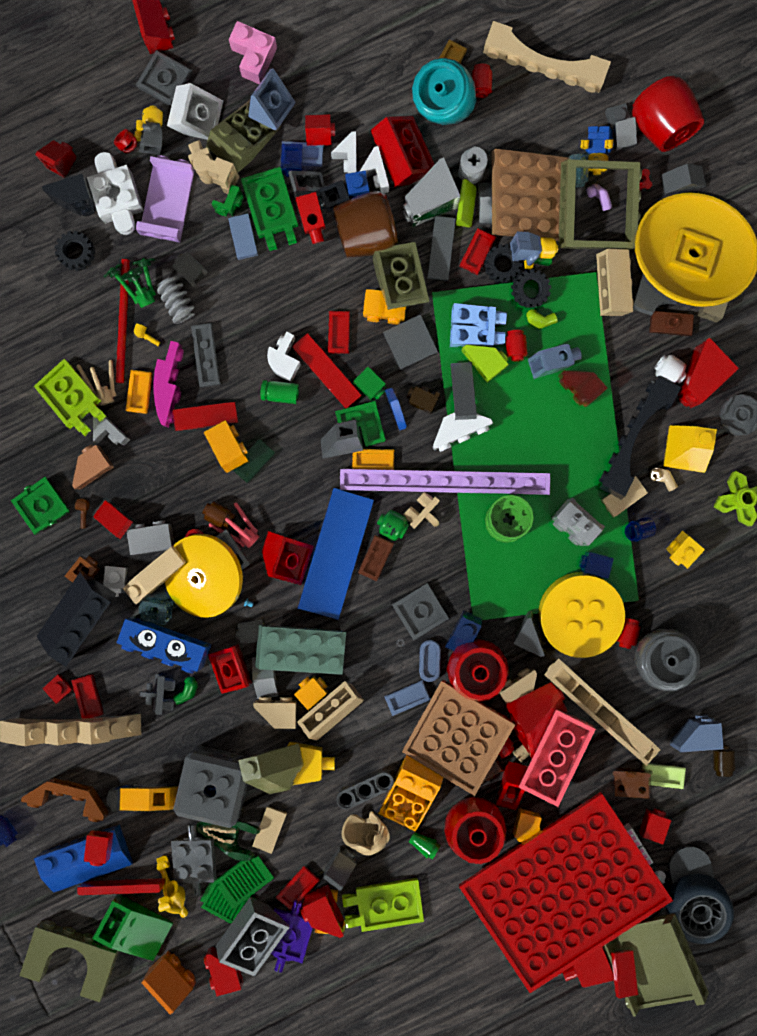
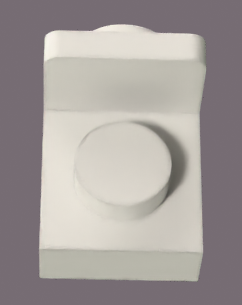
(115, 579)

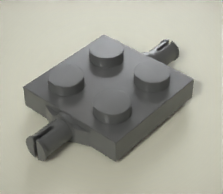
(193, 860)

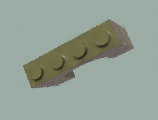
(50, 937)

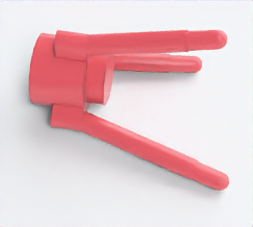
(246, 536)

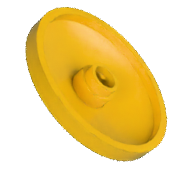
(208, 579)

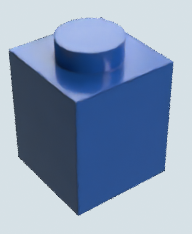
(356, 183)

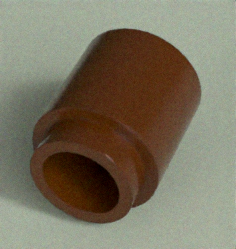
(217, 514)

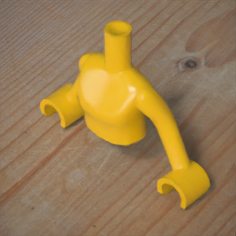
(173, 893)

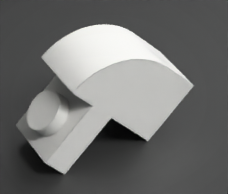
(280, 362)

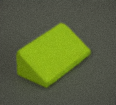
(466, 204)

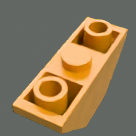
(148, 798)

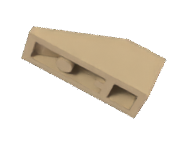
(154, 575)

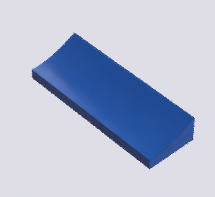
(335, 553)

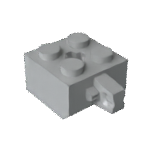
(577, 523)

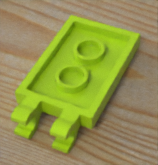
(69, 396)
(385, 905)

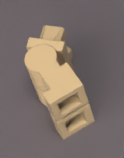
(211, 171)

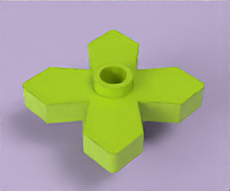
(745, 509)

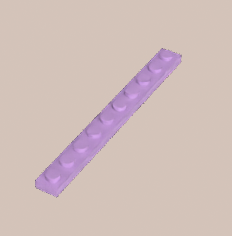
(445, 481)

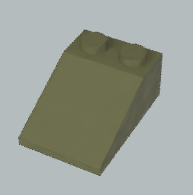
(400, 276)

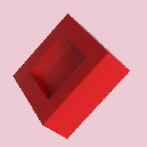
(57, 688)

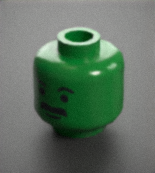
(393, 525)

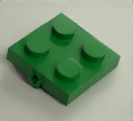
(40, 505)

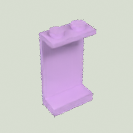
(166, 199)

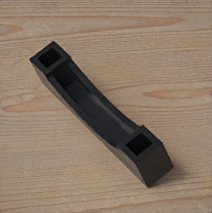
(618, 478)

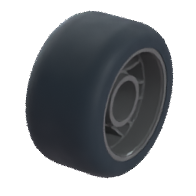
(701, 908)

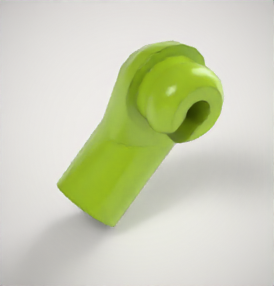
(539, 320)

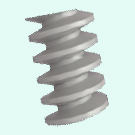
(473, 165)
(174, 300)

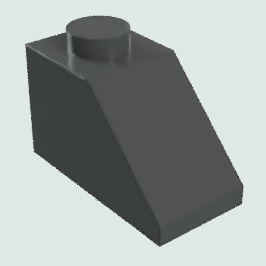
(340, 867)

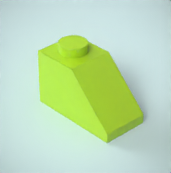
(486, 360)

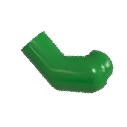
(189, 691)

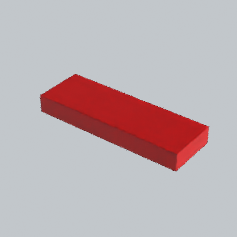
(204, 416)

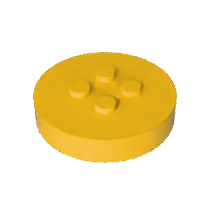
(581, 615)

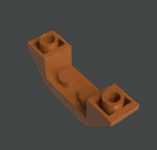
(93, 809)

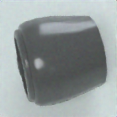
(667, 659)

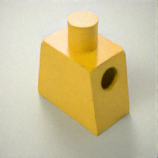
(313, 764)

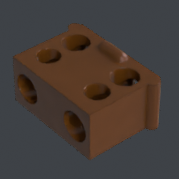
(632, 781)

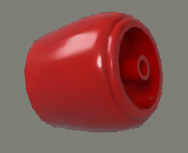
(668, 113)
(481, 684)
(475, 830)

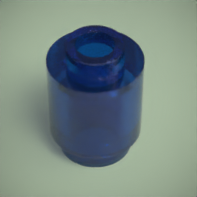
(640, 529)
(7, 832)

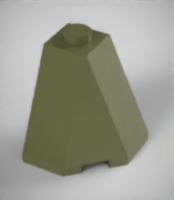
(272, 769)

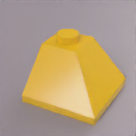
(689, 447)

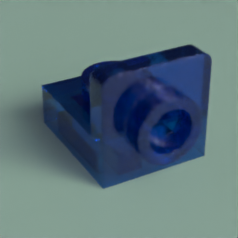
(291, 158)

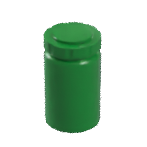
(279, 392)

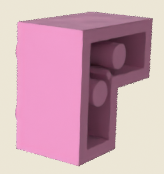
(257, 50)

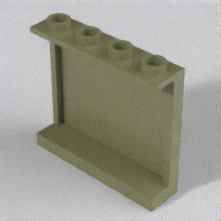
(662, 964)

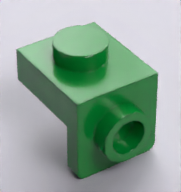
(233, 200)

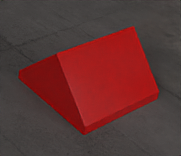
(230, 669)

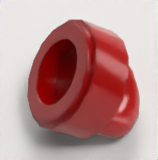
(123, 139)

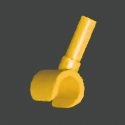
(140, 330)

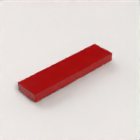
(326, 371)
(121, 886)

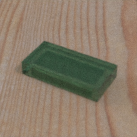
(257, 458)

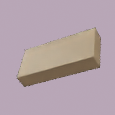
(616, 506)
(270, 829)

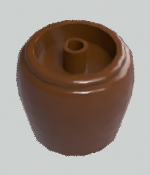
(366, 224)

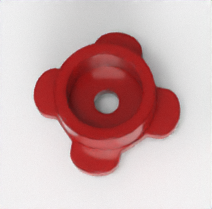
(646, 183)

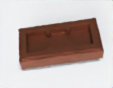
(671, 323)
(375, 558)

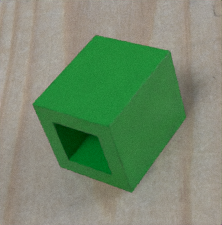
(370, 384)

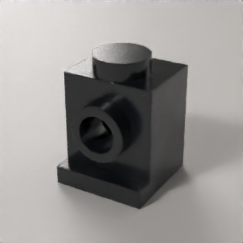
(333, 190)

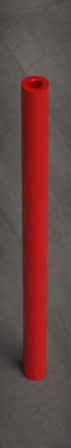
(122, 325)

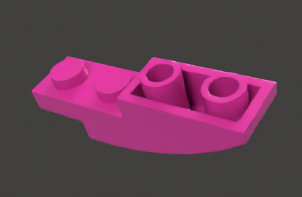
(164, 391)

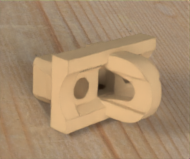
(428, 503)

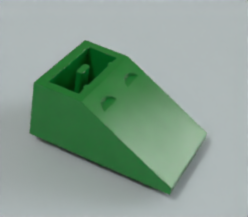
(132, 929)

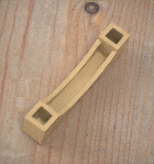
(585, 73)

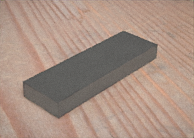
(441, 248)
(206, 355)
(463, 391)

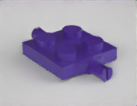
(295, 941)

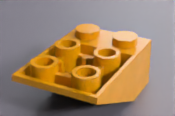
(411, 794)

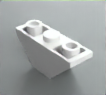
(454, 430)

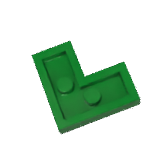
(367, 418)

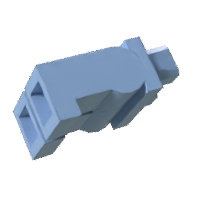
(476, 326)

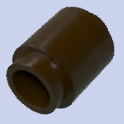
(724, 761)

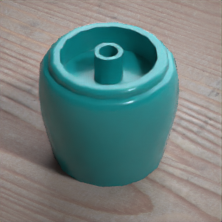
(444, 91)

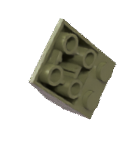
(239, 138)

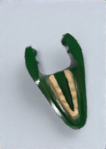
(226, 838)

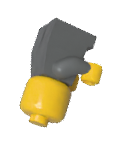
(151, 125)

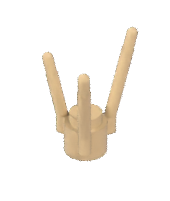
(103, 393)

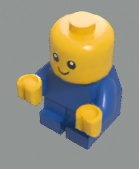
(598, 145)

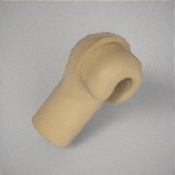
(665, 476)

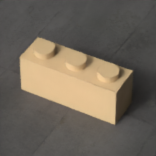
(614, 282)
(330, 711)

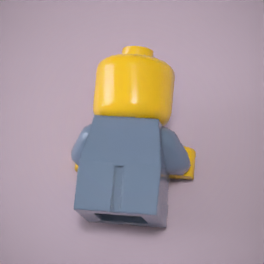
(531, 247)

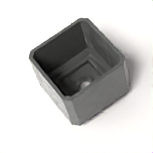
(217, 768)

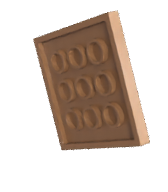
(525, 193)
(458, 738)

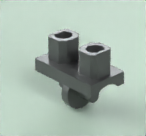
(160, 685)

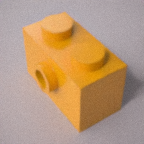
(226, 446)

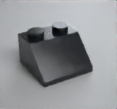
(72, 194)

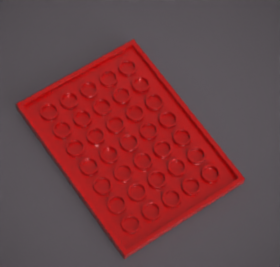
(565, 892)

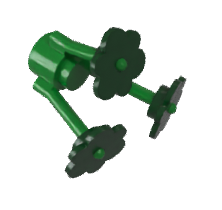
(143, 296)

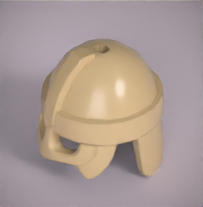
(365, 835)

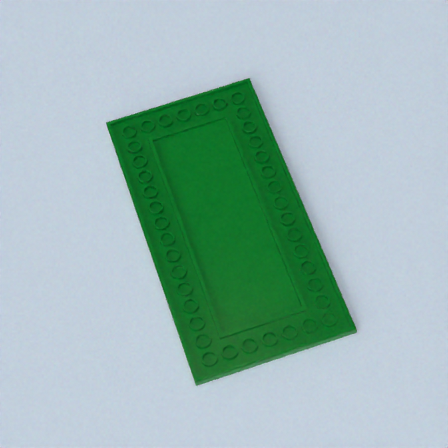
(536, 431)

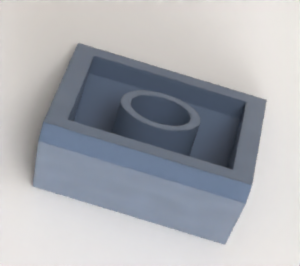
(270, 101)

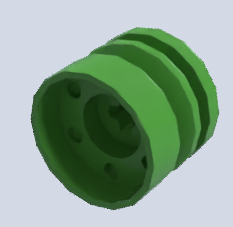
(514, 508)

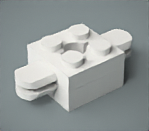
(115, 193)

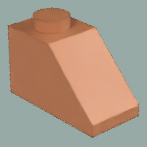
(90, 466)

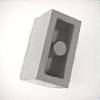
(150, 539)

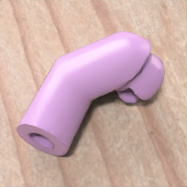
(601, 194)

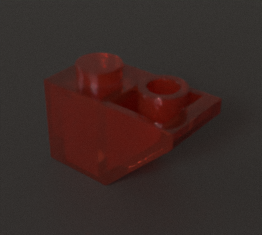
(583, 385)

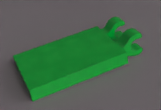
(270, 206)

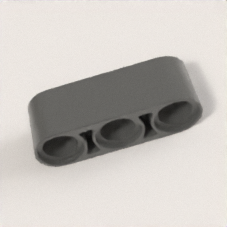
(359, 797)

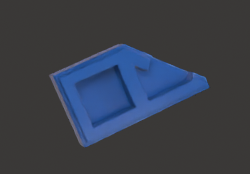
(396, 409)

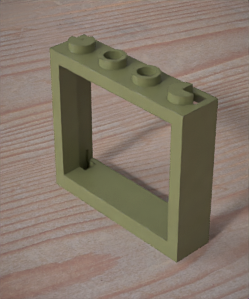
(567, 204)

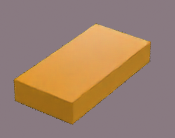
(139, 391)
(373, 459)

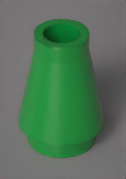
(425, 845)

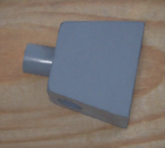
(553, 360)

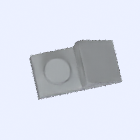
(106, 426)

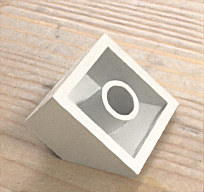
(194, 111)

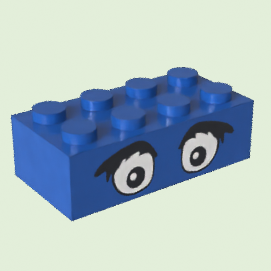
(163, 644)

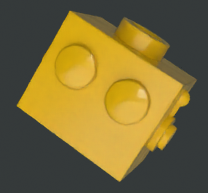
(684, 550)

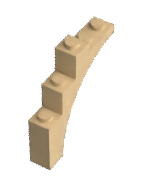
(602, 712)
(68, 731)

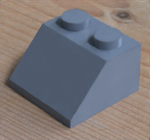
(698, 735)

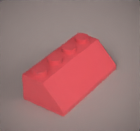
(557, 757)

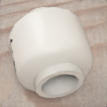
(671, 369)

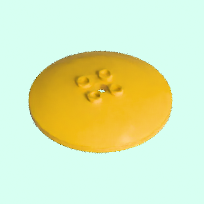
(712, 230)

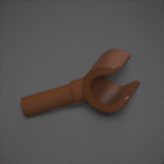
(83, 506)

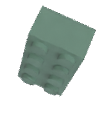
(300, 649)

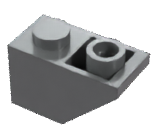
(342, 439)

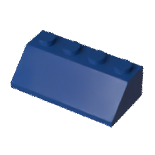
(66, 867)

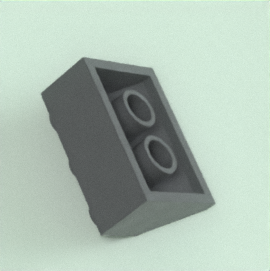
(251, 937)

